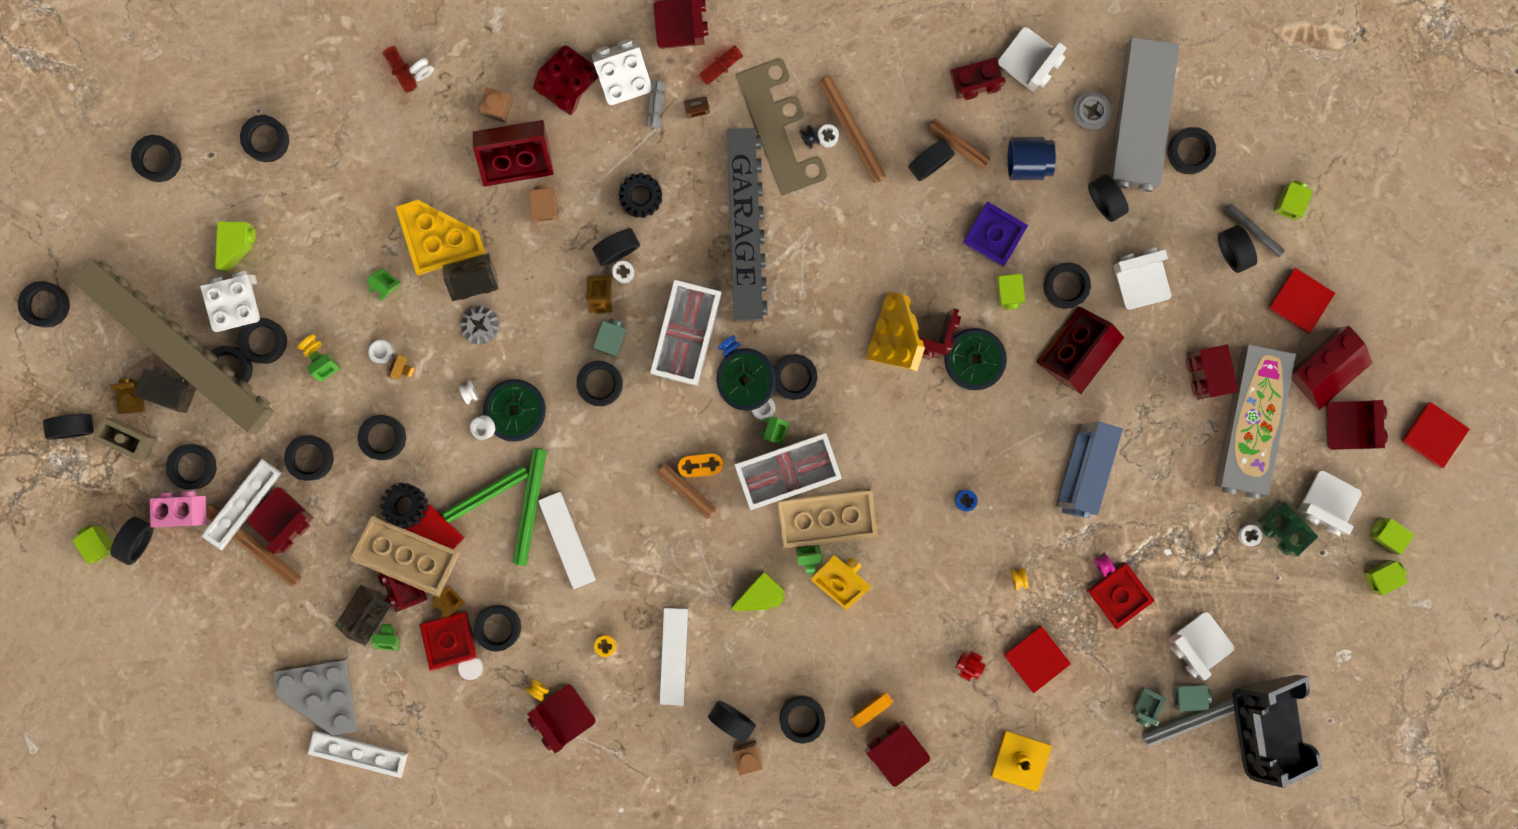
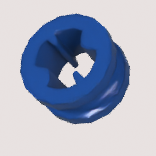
(729, 345)
(970, 494)

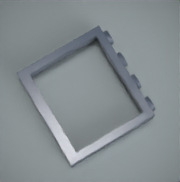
(1089, 469)

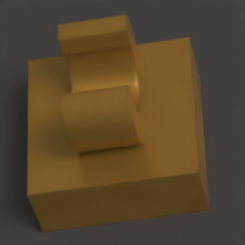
(398, 367)
(447, 602)

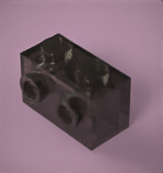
(470, 277)
(165, 390)
(363, 615)

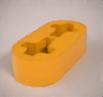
(697, 472)
(871, 709)

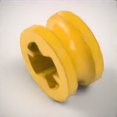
(309, 345)
(1019, 578)
(610, 640)
(537, 689)

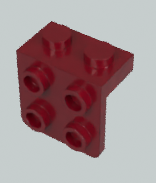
(680, 23)
(565, 78)
(945, 343)
(1356, 425)
(280, 520)
(561, 718)
(897, 753)

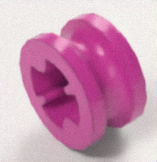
(1104, 564)

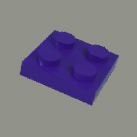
(995, 234)

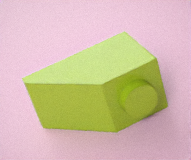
(233, 243)
(760, 595)

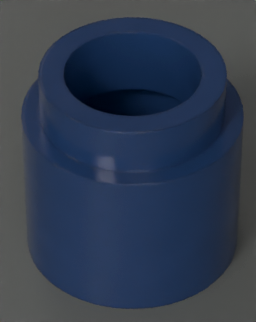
(1030, 158)

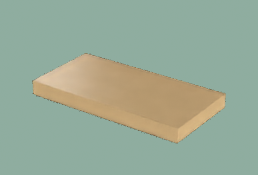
(827, 518)
(404, 556)

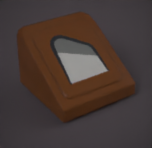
(696, 107)

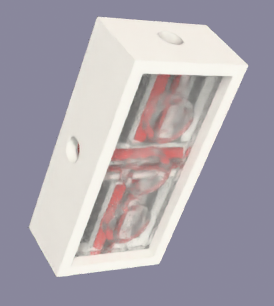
(686, 333)
(788, 471)

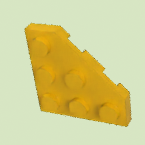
(436, 237)
(895, 335)

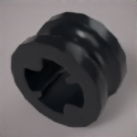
(809, 137)

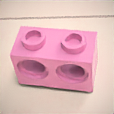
(178, 510)

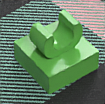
(383, 283)
(322, 366)
(775, 430)
(809, 557)
(386, 640)

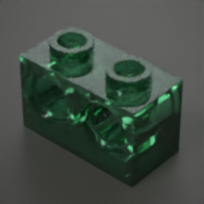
(1290, 524)

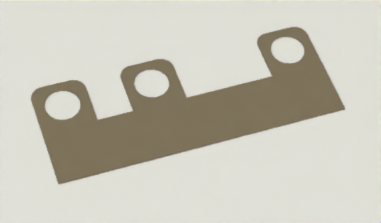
(769, 124)

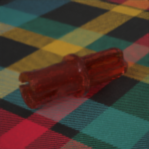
(721, 65)
(400, 69)

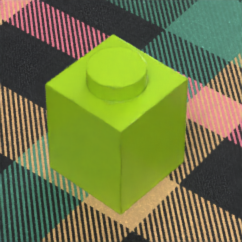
(1293, 200)
(1010, 291)
(1391, 535)
(92, 543)
(1386, 577)

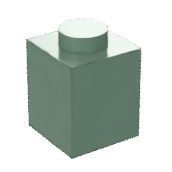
(610, 337)
(1191, 696)

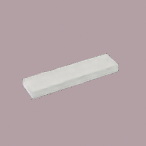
(241, 504)
(567, 540)
(673, 656)
(357, 753)

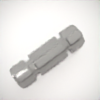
(656, 104)

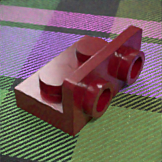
(977, 78)
(401, 594)

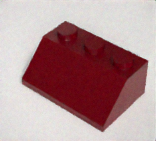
(512, 153)
(1080, 349)
(1331, 366)

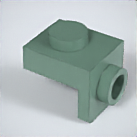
(1148, 707)

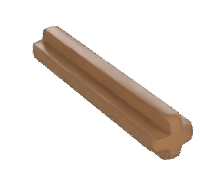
(959, 143)
(686, 491)

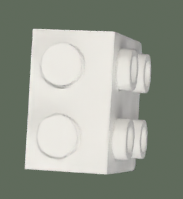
(1031, 59)
(622, 71)
(1142, 279)
(231, 301)
(1330, 503)
(1201, 645)

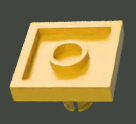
(841, 581)
(1021, 760)

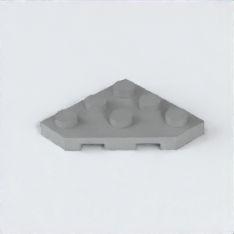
(320, 694)

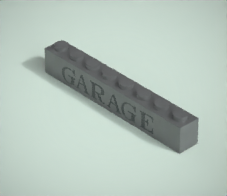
(744, 225)

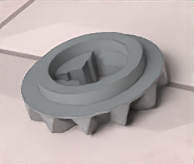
(1103, 110)
(490, 322)

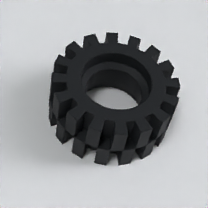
(633, 182)
(392, 499)

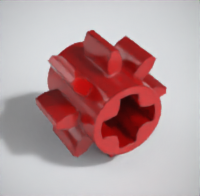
(970, 666)

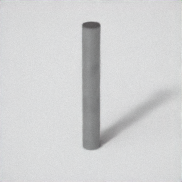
(1255, 230)

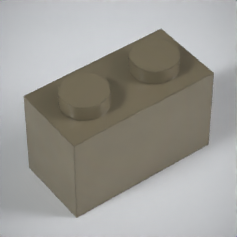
(124, 438)

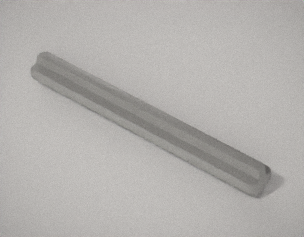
(1189, 723)

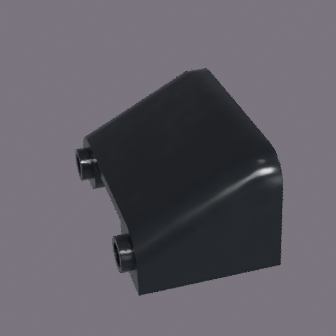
(1272, 731)

